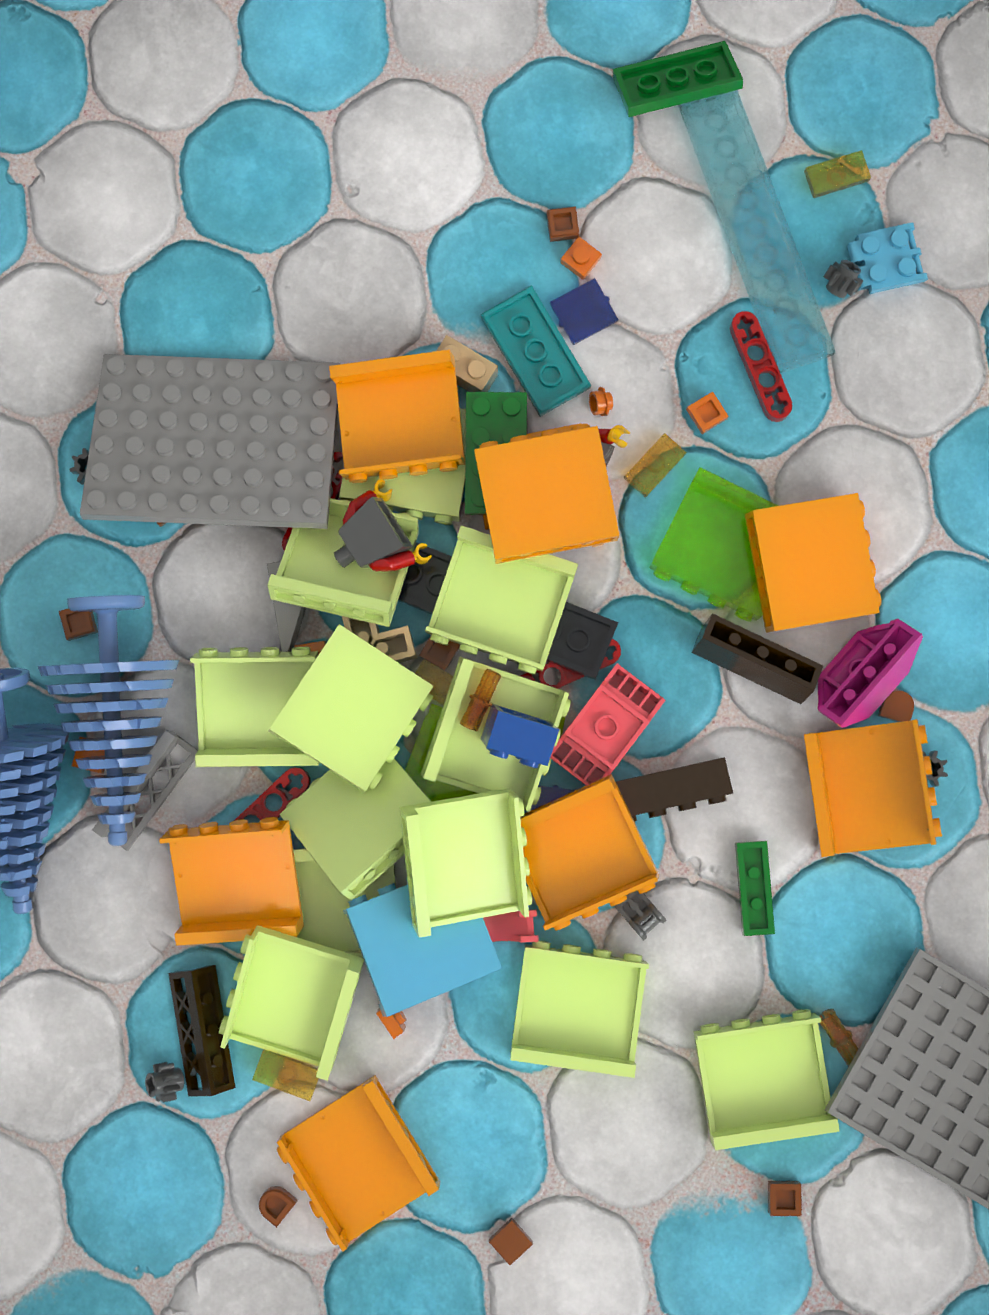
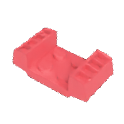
(606, 726)

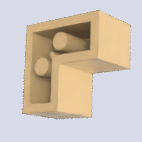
(472, 370)
(394, 643)

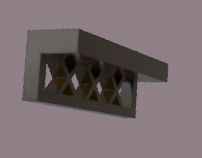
(206, 1014)

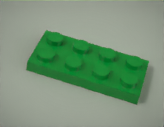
(677, 78)
(489, 418)

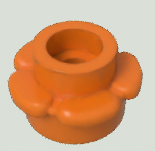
(600, 402)

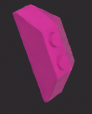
(867, 671)

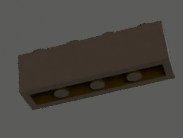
(757, 659)
(676, 787)

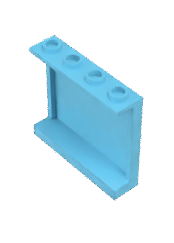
(410, 967)

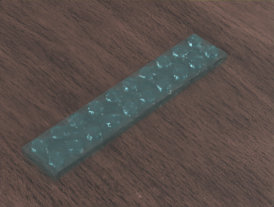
(757, 230)

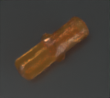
(480, 700)
(840, 1037)

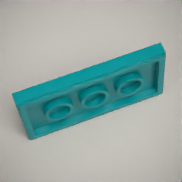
(535, 351)

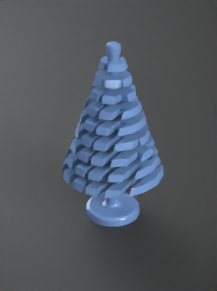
(111, 705)
(26, 791)

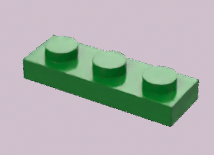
(754, 888)

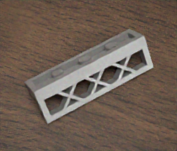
(160, 753)

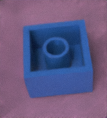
(519, 735)

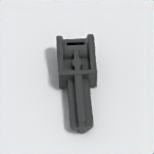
(636, 910)

